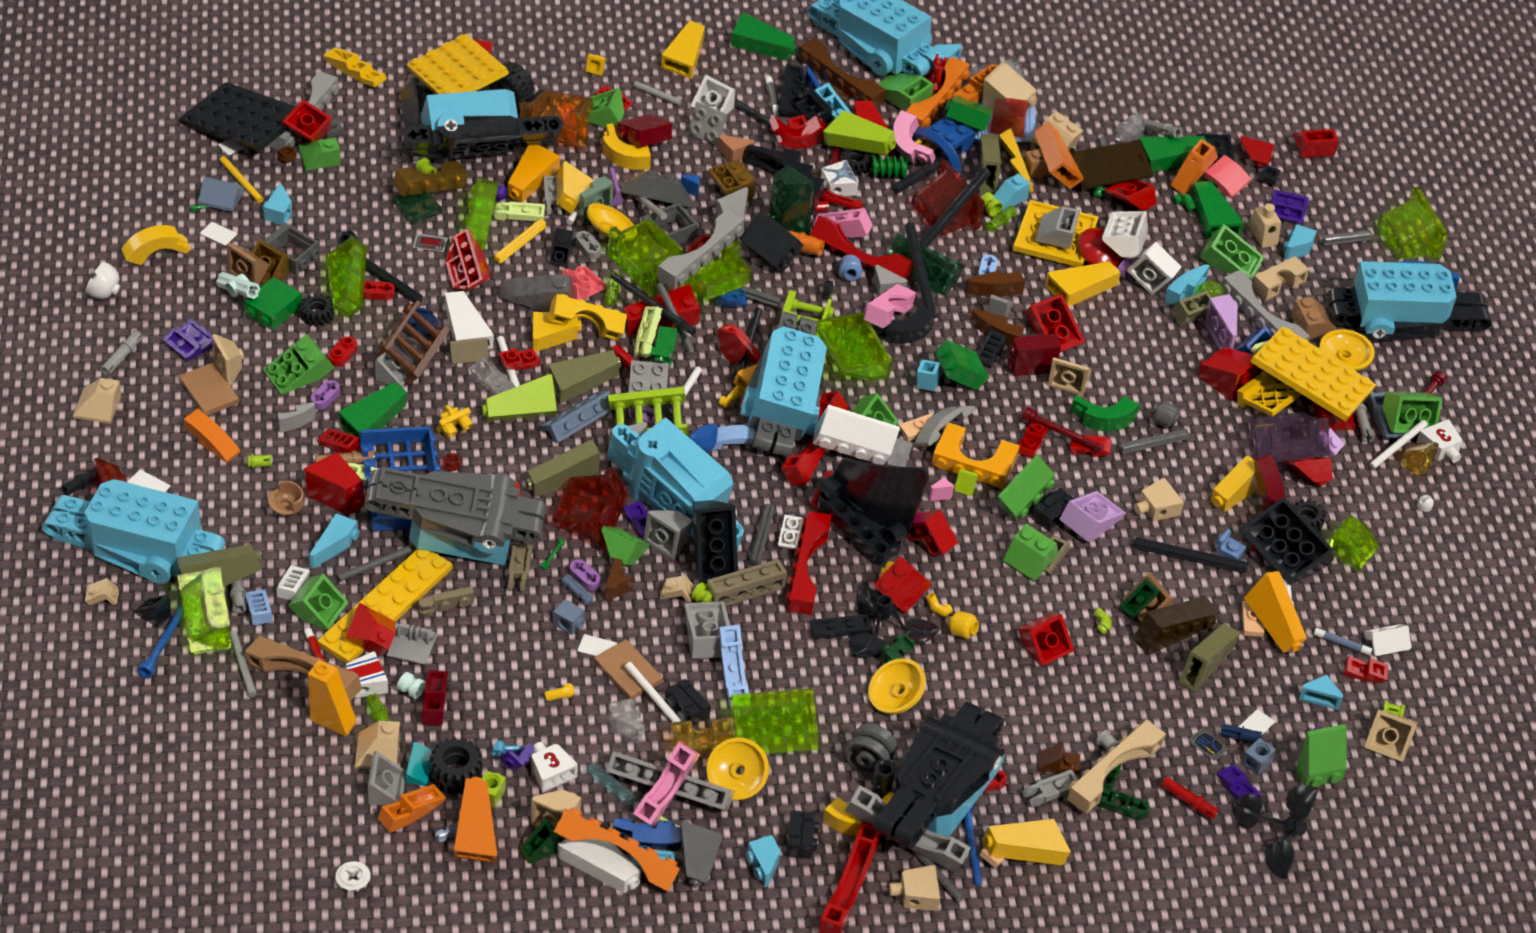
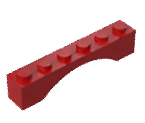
(832, 234)
(801, 466)
(803, 591)
(851, 882)

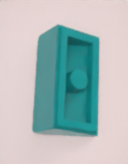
(419, 765)

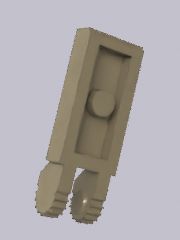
(519, 565)
(446, 600)

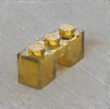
(704, 739)

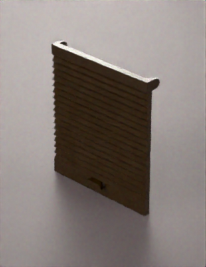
(1112, 164)

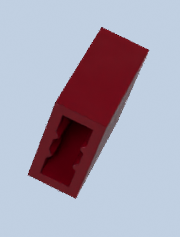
(644, 130)
(1033, 354)

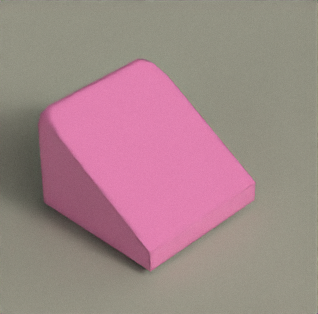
(941, 490)

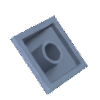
(220, 194)

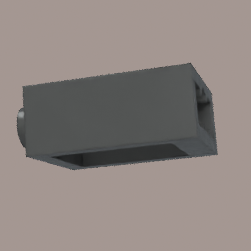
(678, 213)
(289, 234)

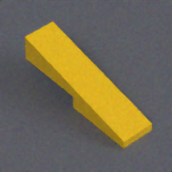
(1010, 145)

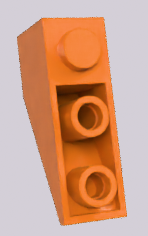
(1194, 166)

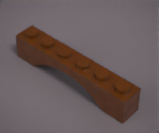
(816, 57)

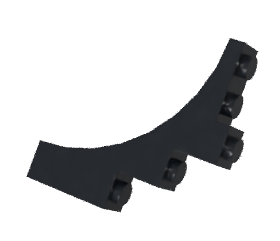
(775, 160)

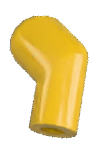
(731, 398)
(937, 608)

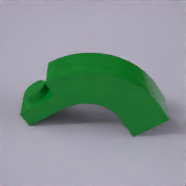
(665, 345)
(1105, 418)

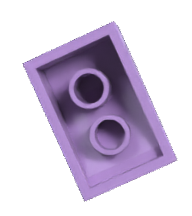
(1222, 320)
(1091, 515)

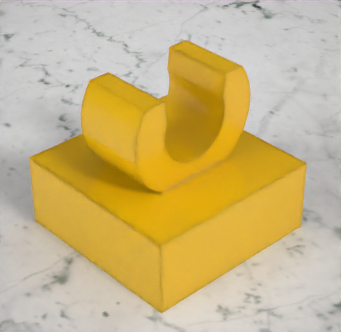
(595, 64)

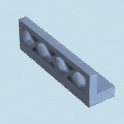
(578, 416)

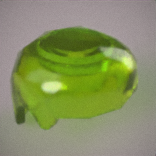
(1213, 288)

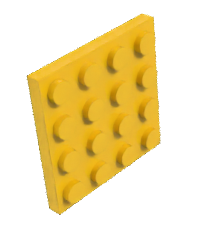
(1028, 231)

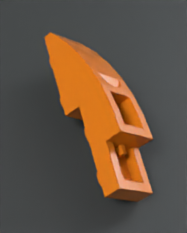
(974, 90)

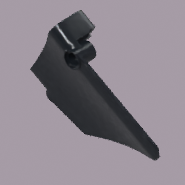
(873, 504)

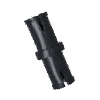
(80, 482)

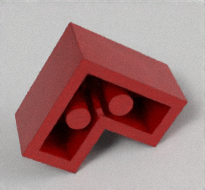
(934, 531)

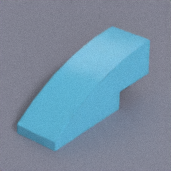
(1186, 284)

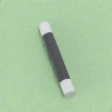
(771, 90)

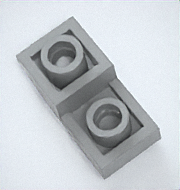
(291, 420)

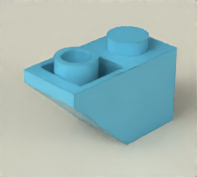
(278, 207)
(1299, 242)
(929, 375)
(764, 857)

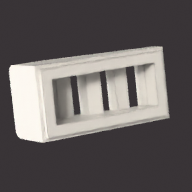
(287, 592)

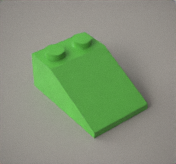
(1231, 253)
(1323, 756)

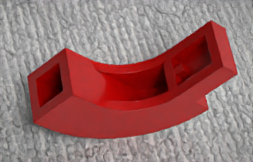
(800, 136)

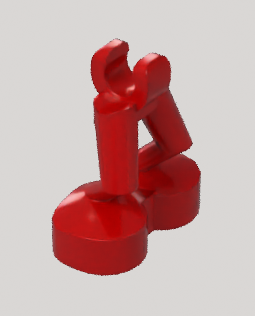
(935, 76)

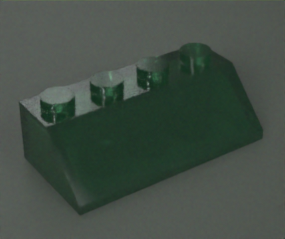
(792, 200)
(940, 269)

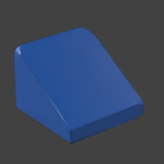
(691, 184)

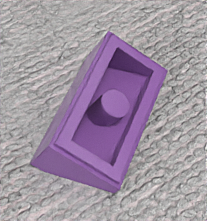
(617, 198)

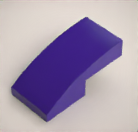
(636, 516)
(1236, 783)

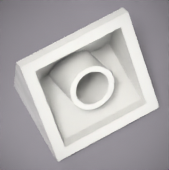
(715, 95)

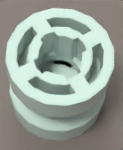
(411, 685)

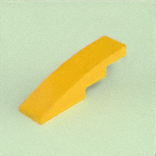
(352, 66)

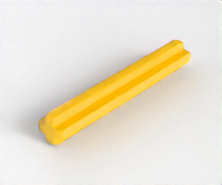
(519, 241)

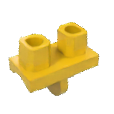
(451, 418)

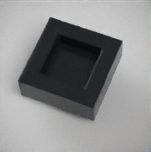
(1269, 175)

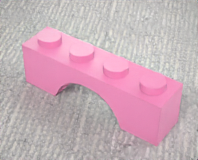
(882, 308)
(675, 772)

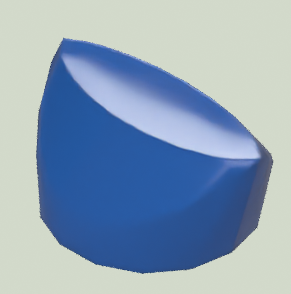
(734, 298)
(705, 436)

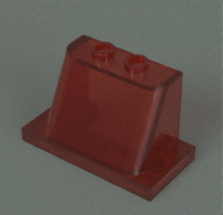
(940, 193)
(591, 504)

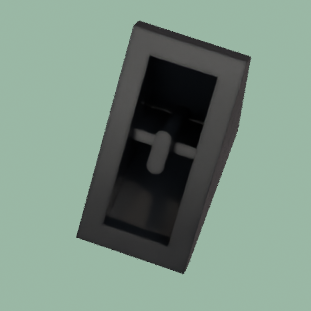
(155, 610)

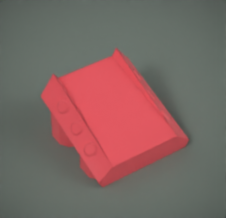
(585, 282)

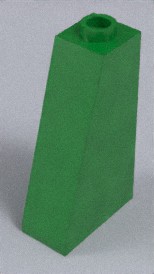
(762, 38)
(1168, 152)
(1214, 209)
(374, 410)

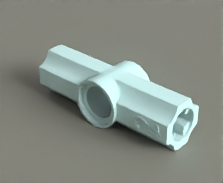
(238, 285)

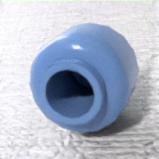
(850, 268)

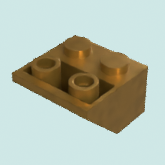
(733, 177)

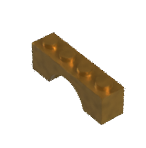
(413, 182)

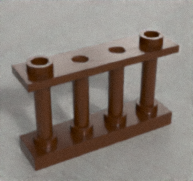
(430, 346)

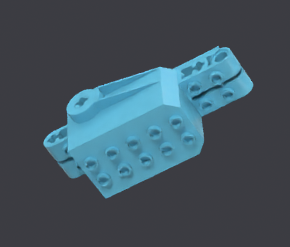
(880, 33)
(669, 469)
(133, 528)

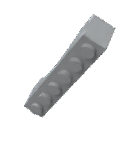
(322, 90)
(678, 269)
(1241, 291)
(937, 847)

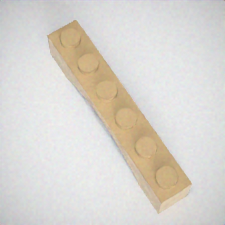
(1139, 744)

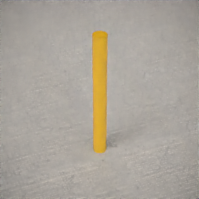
(240, 178)

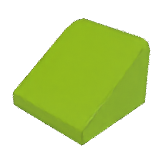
(966, 482)

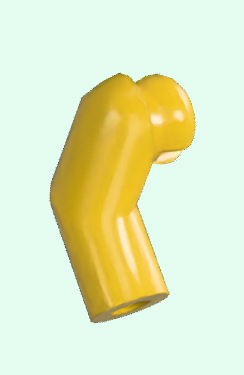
(566, 691)

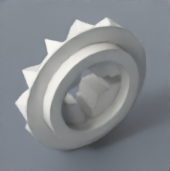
(352, 869)

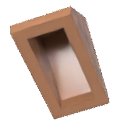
(734, 147)

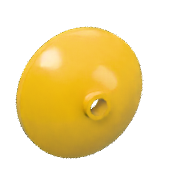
(606, 217)
(1349, 348)
(892, 680)
(734, 754)

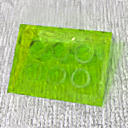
(855, 347)
(776, 720)

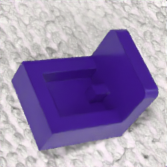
(515, 761)

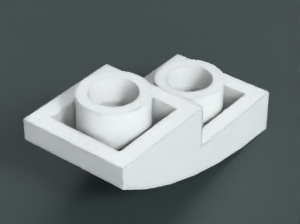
(790, 532)

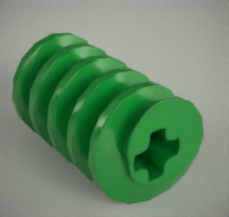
(889, 166)

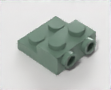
(600, 192)

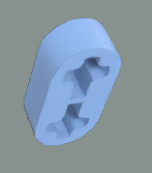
(987, 269)

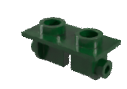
(901, 643)

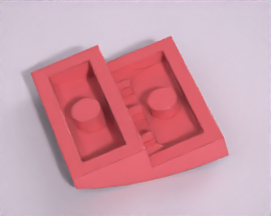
(1227, 176)

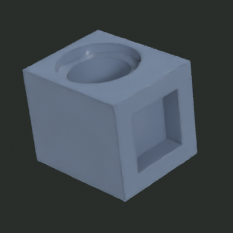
(568, 617)
(1258, 756)

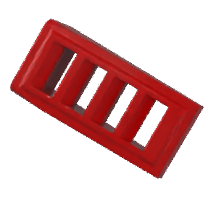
(352, 441)

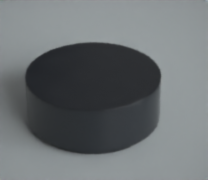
(828, 289)

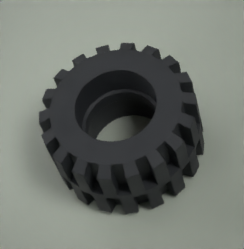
(517, 81)
(455, 752)

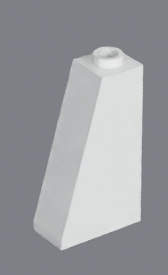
(465, 320)
(602, 862)

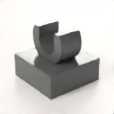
(336, 128)

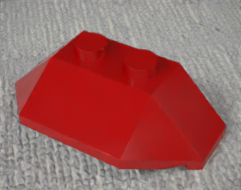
(466, 262)

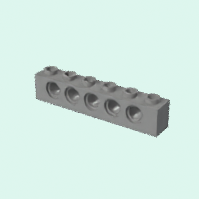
(690, 788)

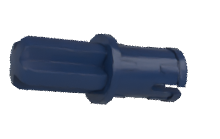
(1240, 733)

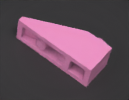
(853, 222)

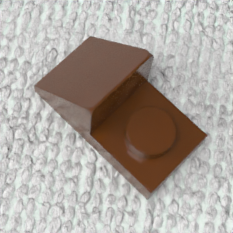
(617, 583)
(1056, 761)

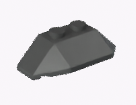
(658, 187)

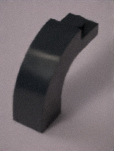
(910, 329)

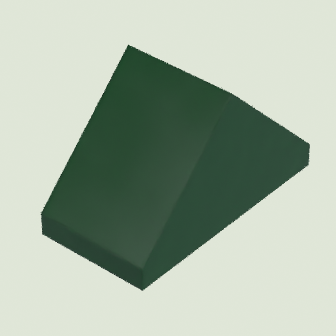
(540, 843)

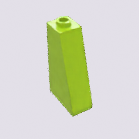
(859, 134)
(523, 401)

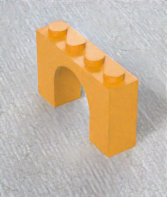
(990, 471)

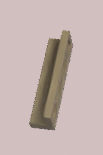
(748, 580)

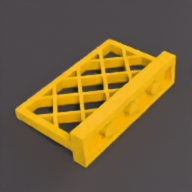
(1257, 389)

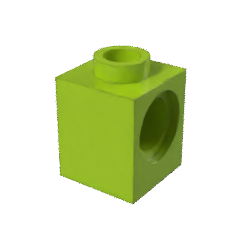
(496, 786)

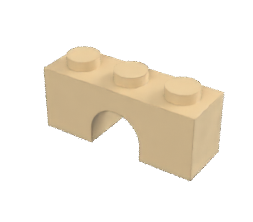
(1269, 282)

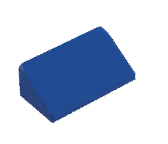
(811, 79)

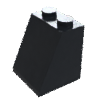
(771, 241)

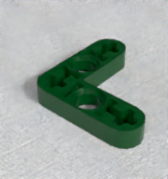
(1127, 799)

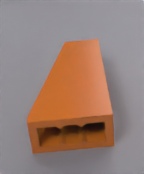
(1057, 156)
(475, 828)

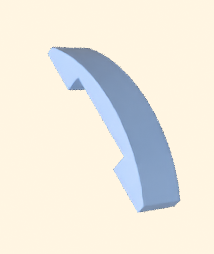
(735, 435)
(732, 660)

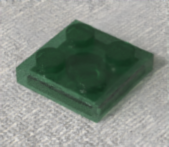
(417, 207)

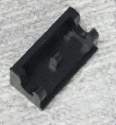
(814, 105)

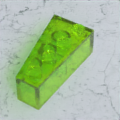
(481, 209)
(347, 276)

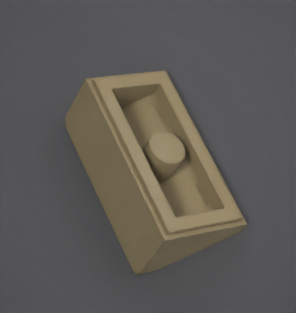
(468, 350)

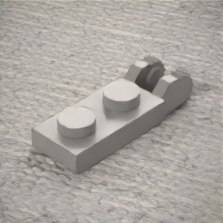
(550, 194)
(1049, 788)

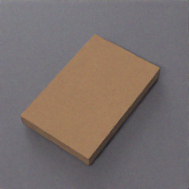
(209, 389)
(613, 664)

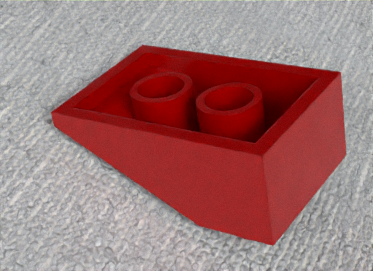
(1055, 317)

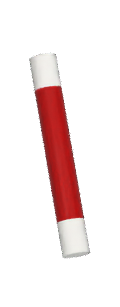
(313, 643)

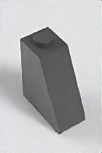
(698, 852)

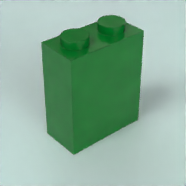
(968, 112)
(274, 303)
(961, 365)

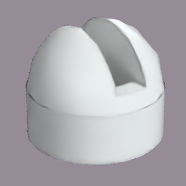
(1425, 503)

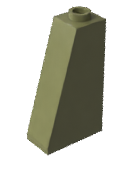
(990, 158)
(583, 373)
(556, 472)
(233, 562)
(1208, 656)

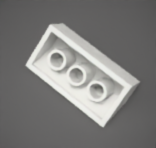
(1126, 233)
(855, 435)

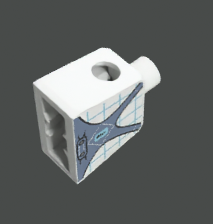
(840, 179)

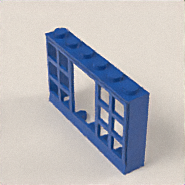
(391, 436)

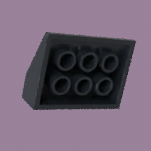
(1288, 542)

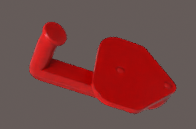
(736, 344)

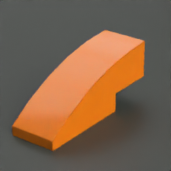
(211, 435)
(410, 807)

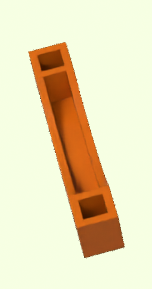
(954, 75)
(657, 870)

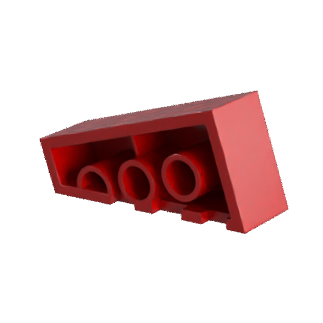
(683, 301)

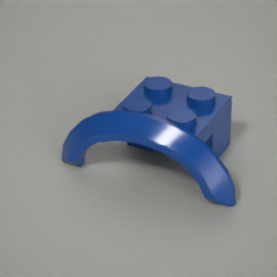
(948, 135)

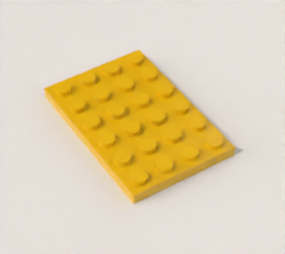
(457, 67)
(1313, 373)

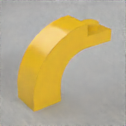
(623, 154)
(153, 239)
(842, 821)

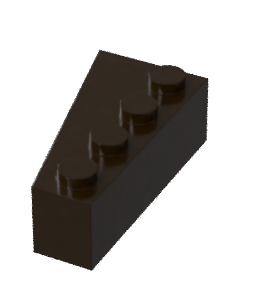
(1174, 623)

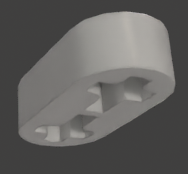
(591, 243)

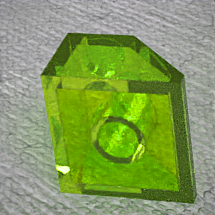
(1353, 543)

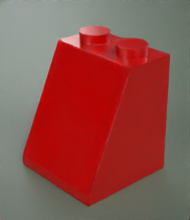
(1228, 371)
(334, 484)

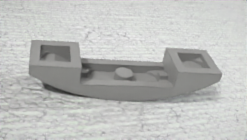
(930, 431)

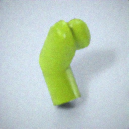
(1106, 622)

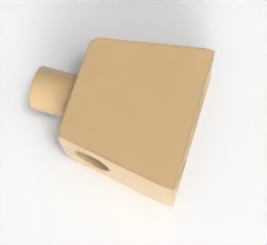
(1265, 226)
(1159, 501)
(918, 888)

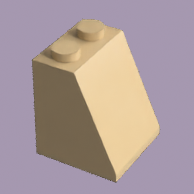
(1007, 83)

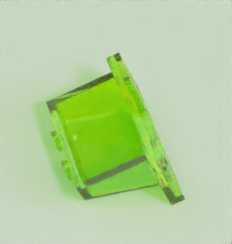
(1413, 228)
(641, 251)
(722, 275)
(205, 610)

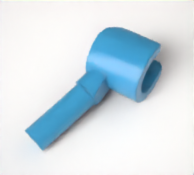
(500, 747)

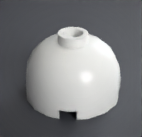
(104, 282)

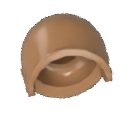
(287, 498)

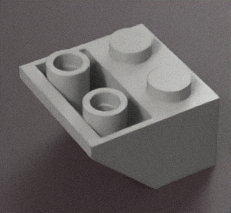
(1058, 227)

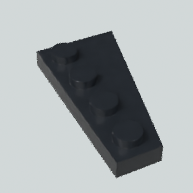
(792, 87)

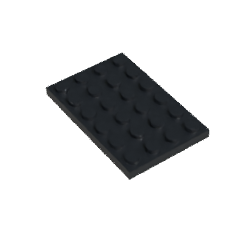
(239, 116)

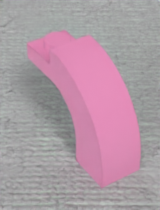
(904, 128)

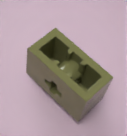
(1191, 308)

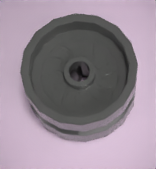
(869, 746)

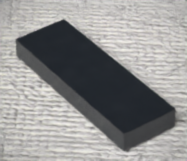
(840, 626)

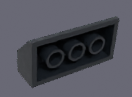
(412, 102)
(714, 539)

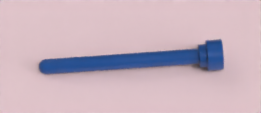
(147, 667)
(973, 850)

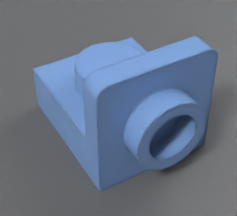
(1228, 547)

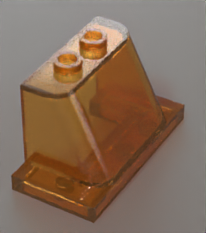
(570, 108)

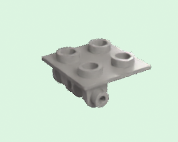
(707, 123)
(648, 376)
(412, 643)

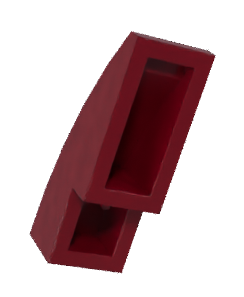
(1268, 481)
(434, 697)

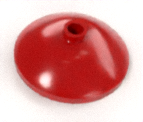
(1095, 250)

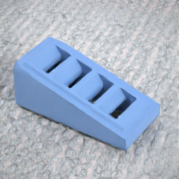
(261, 616)

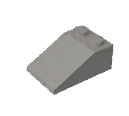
(703, 628)

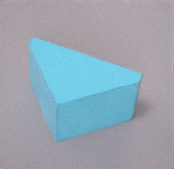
(1322, 692)

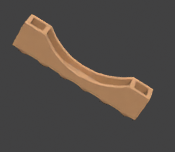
(270, 656)

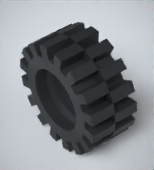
(860, 166)
(317, 302)
(1313, 510)

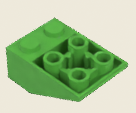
(906, 89)
(299, 366)

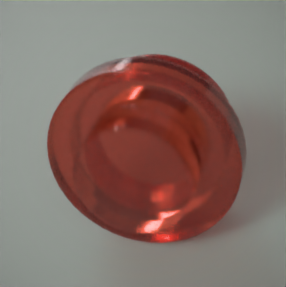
(452, 462)

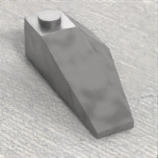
(537, 290)

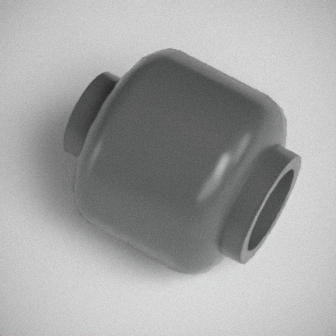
(1165, 414)

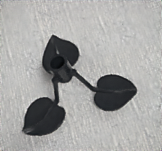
(873, 601)
(1279, 855)

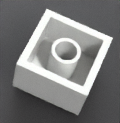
(1154, 268)

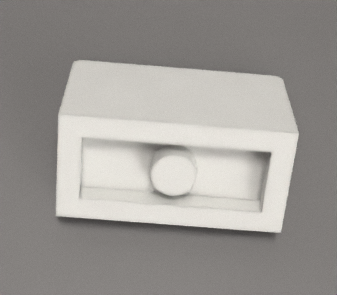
(1389, 639)

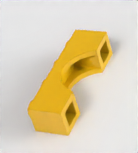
(609, 322)

